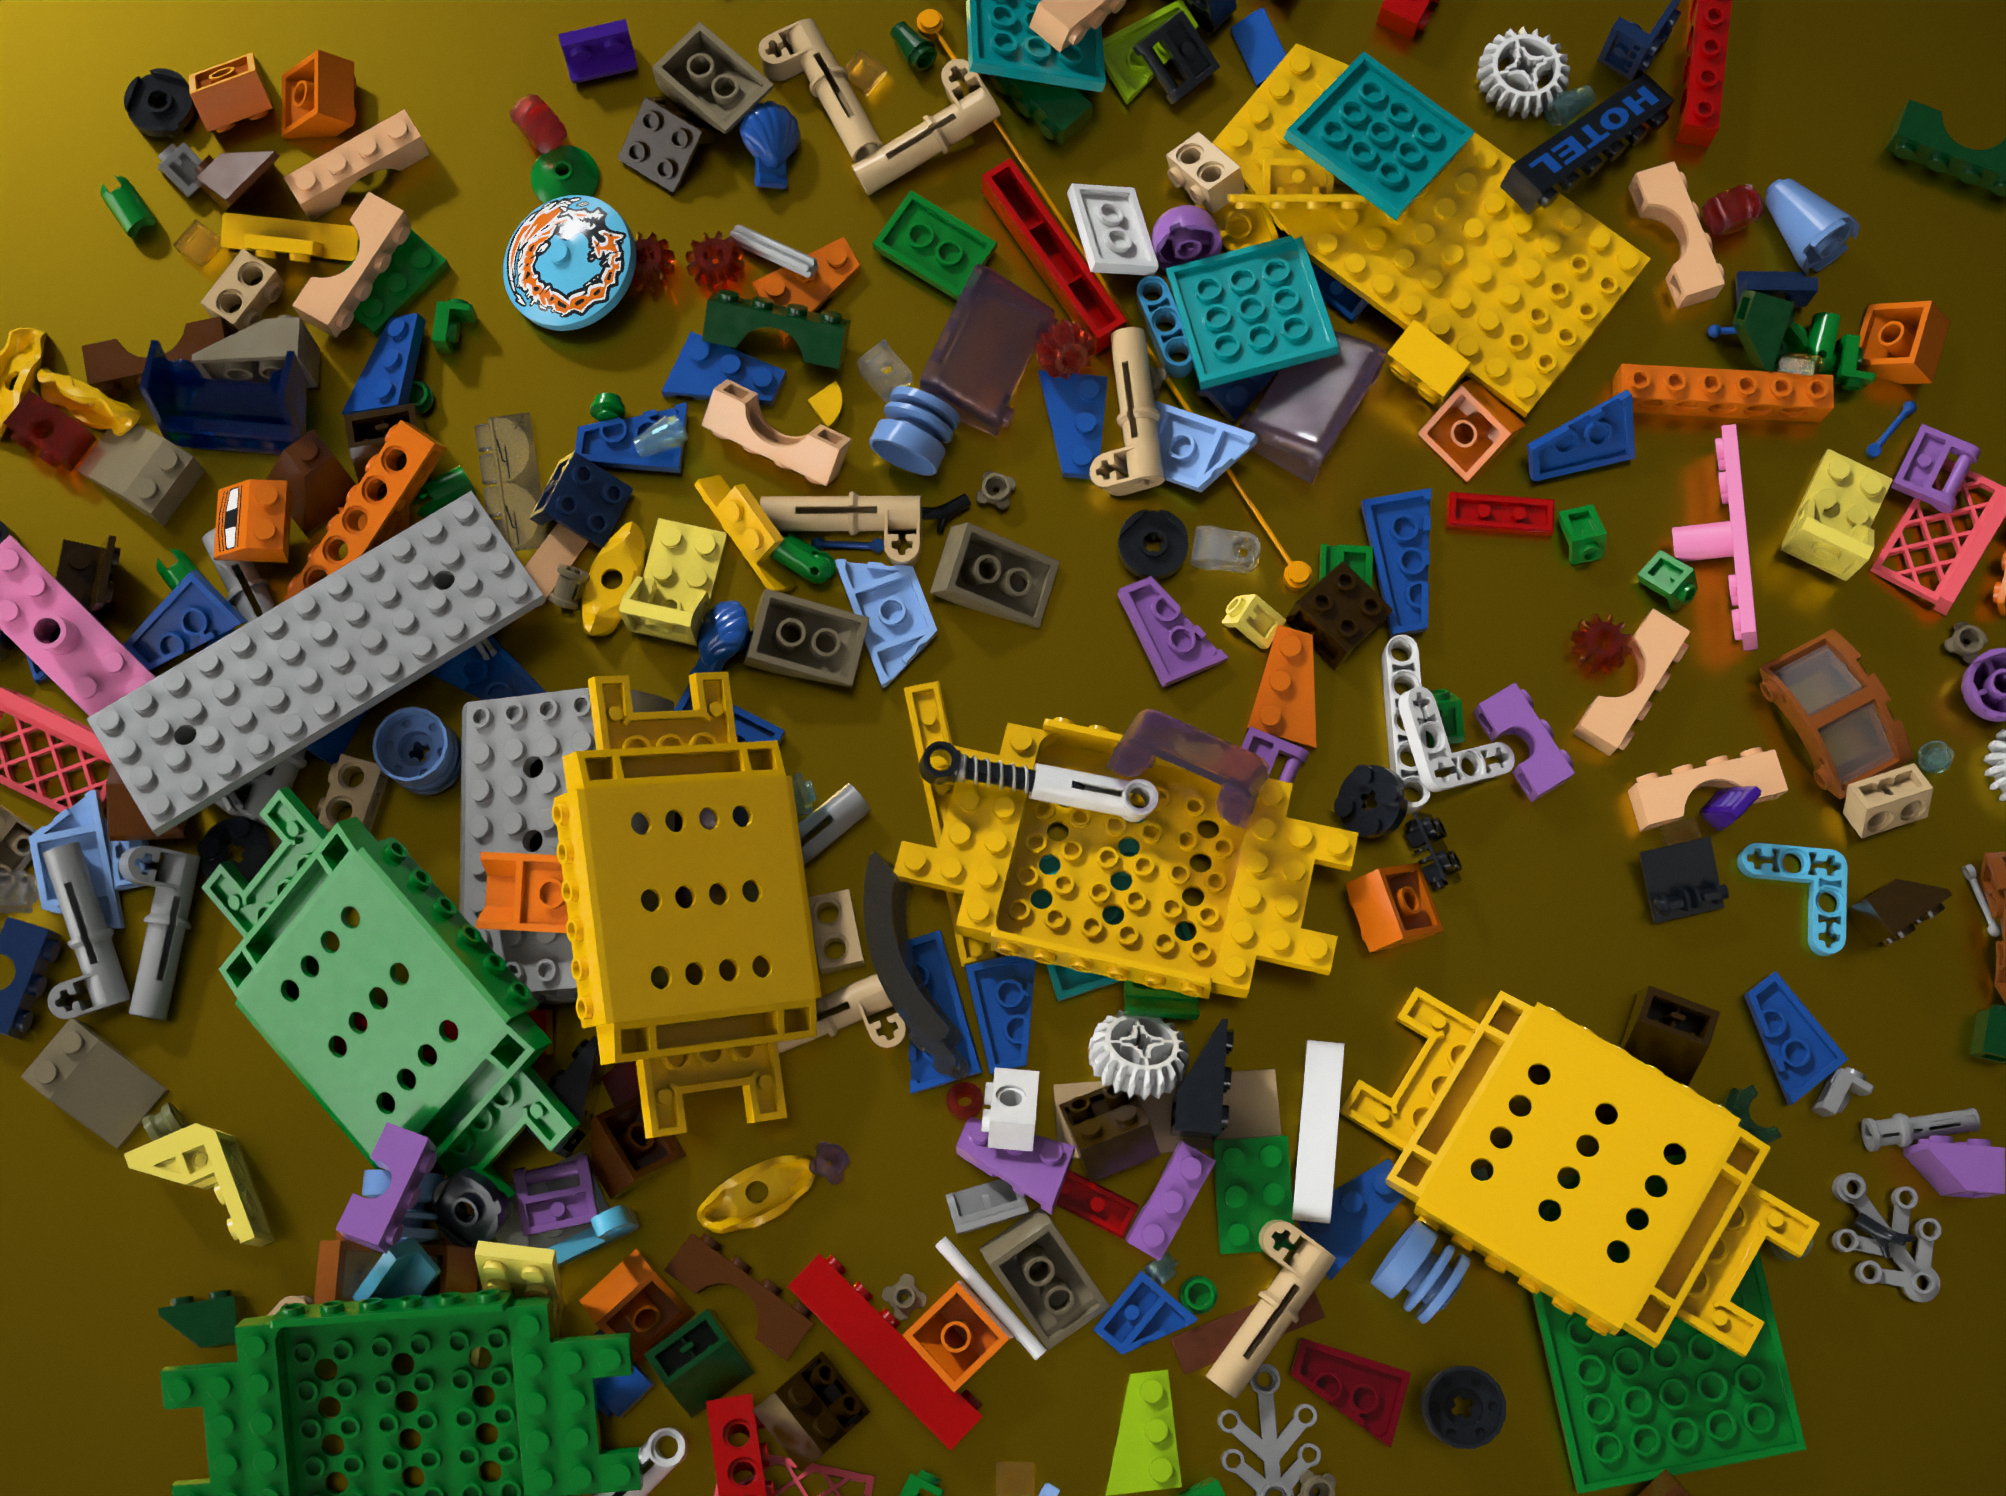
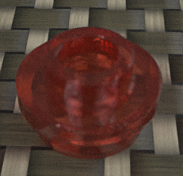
(960, 1090)

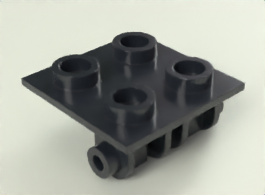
(1431, 831)
(1682, 880)

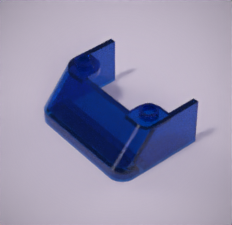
(224, 412)

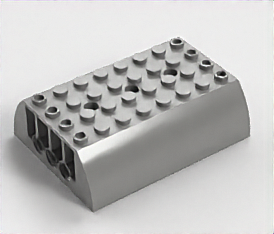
(508, 806)

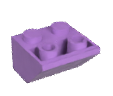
(1959, 1168)

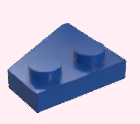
(1142, 1316)

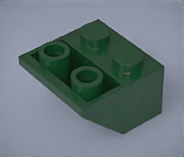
(699, 1362)

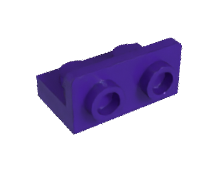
(598, 51)

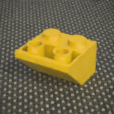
(1427, 363)

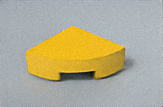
(827, 404)

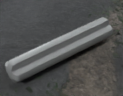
(774, 251)

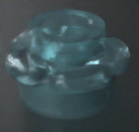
(1935, 756)
(1163, 1269)

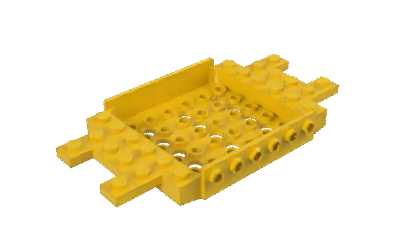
(1250, 892)
(685, 1033)
(1696, 1233)

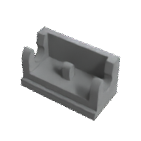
(985, 1206)

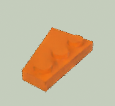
(786, 287)
(1287, 690)

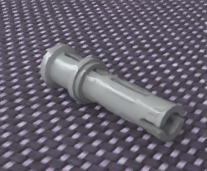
(1903, 1130)

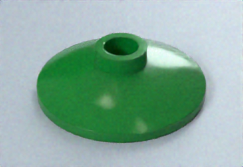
(580, 180)

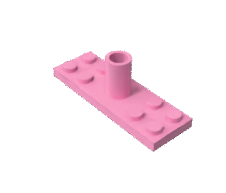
(1726, 538)
(86, 656)

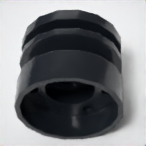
(1485, 1410)

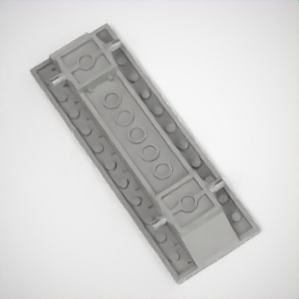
(314, 663)

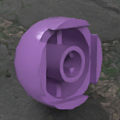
(1185, 236)
(1985, 685)

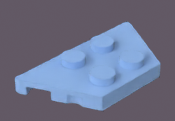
(1197, 447)
(897, 613)
(86, 825)

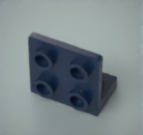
(1633, 49)
(582, 499)

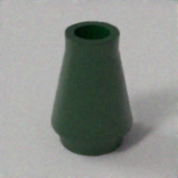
(916, 49)

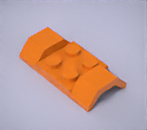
(523, 893)

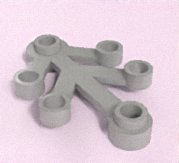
(1909, 1268)
(1270, 1447)

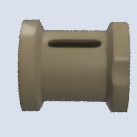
(568, 586)

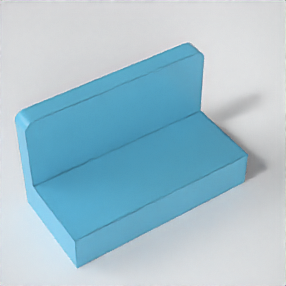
(400, 1273)

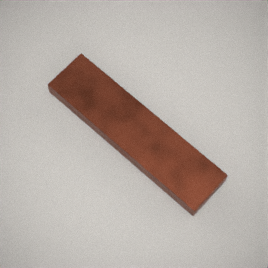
(1207, 1342)

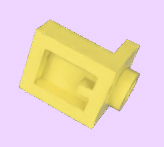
(1253, 619)

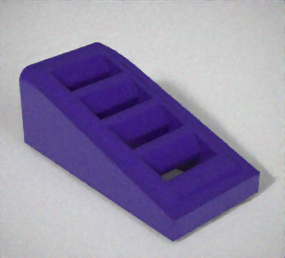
(1728, 805)

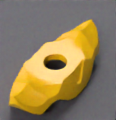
(23, 358)
(87, 403)
(622, 554)
(732, 1210)

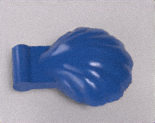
(771, 138)
(721, 636)

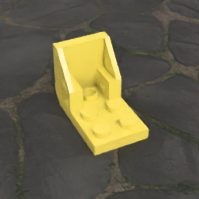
(1837, 516)
(675, 582)
(207, 1160)
(521, 1268)

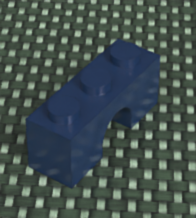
(31, 951)

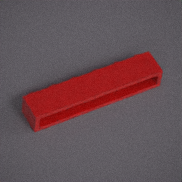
(1051, 252)
(884, 1350)

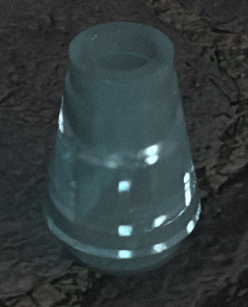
(1568, 105)
(661, 437)

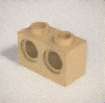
(1204, 172)
(235, 289)
(363, 798)
(1887, 800)
(842, 930)

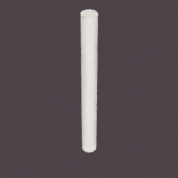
(990, 1298)

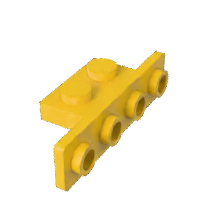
(1296, 181)
(290, 237)
(748, 528)

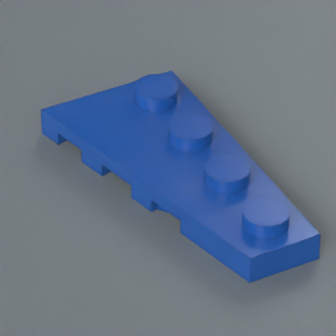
(1401, 556)
(939, 977)

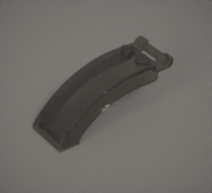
(897, 971)

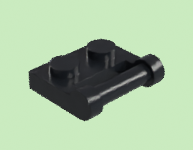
(1184, 49)

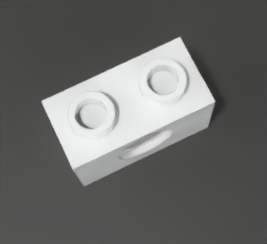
(1012, 1109)

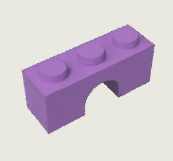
(1512, 714)
(1170, 1200)
(379, 1219)

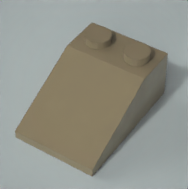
(710, 79)
(259, 351)
(143, 471)
(994, 575)
(805, 639)
(94, 1082)
(1044, 1277)

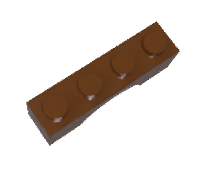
(117, 371)
(780, 1325)

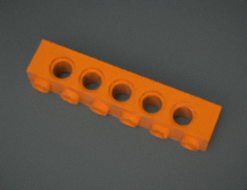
(1726, 392)
(382, 515)

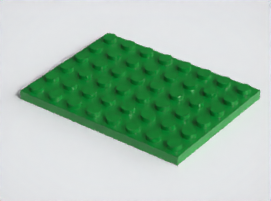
(1669, 1406)

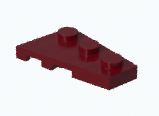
(1354, 1385)

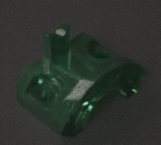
(1738, 1104)

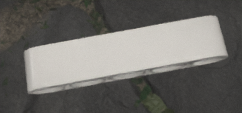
(1409, 674)
(1318, 1132)

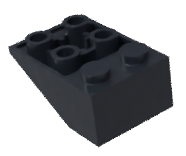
(579, 1091)
(1199, 1099)

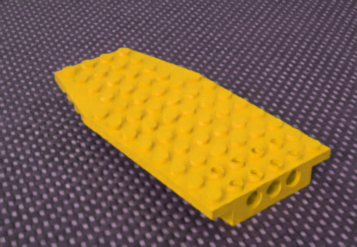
(1463, 258)

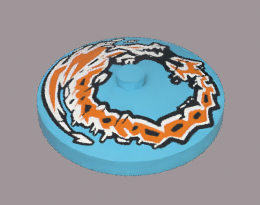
(569, 262)

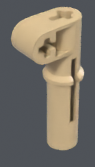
(811, 56)
(933, 134)
(1137, 417)
(853, 514)
(864, 999)
(1303, 1270)

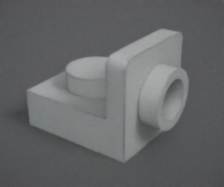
(180, 167)
(1834, 1095)

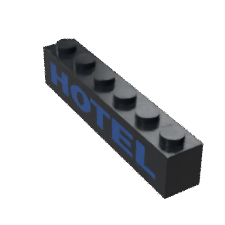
(1587, 144)

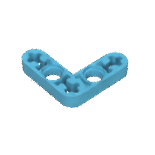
(1818, 882)
(606, 1228)

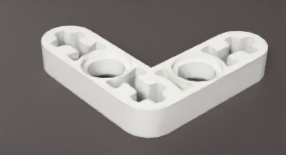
(1440, 755)

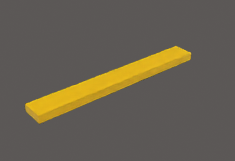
(930, 723)

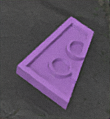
(1167, 635)
(1030, 1173)

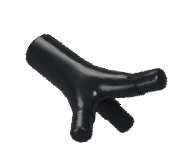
(945, 511)
(1882, 1234)

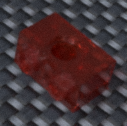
(35, 417)

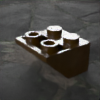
(368, 430)
(1895, 910)
(1669, 1033)
(1109, 1131)
(811, 1411)

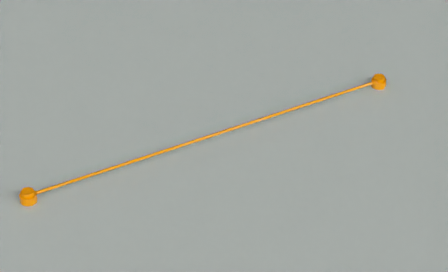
(1297, 573)

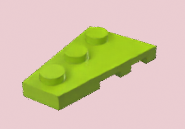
(1122, 64)
(1146, 1438)

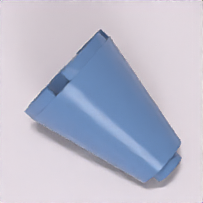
(1809, 224)

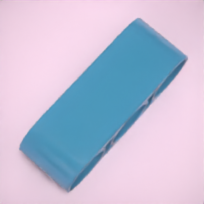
(1164, 311)

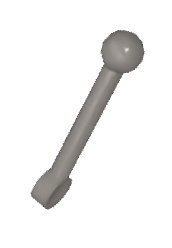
(1970, 874)

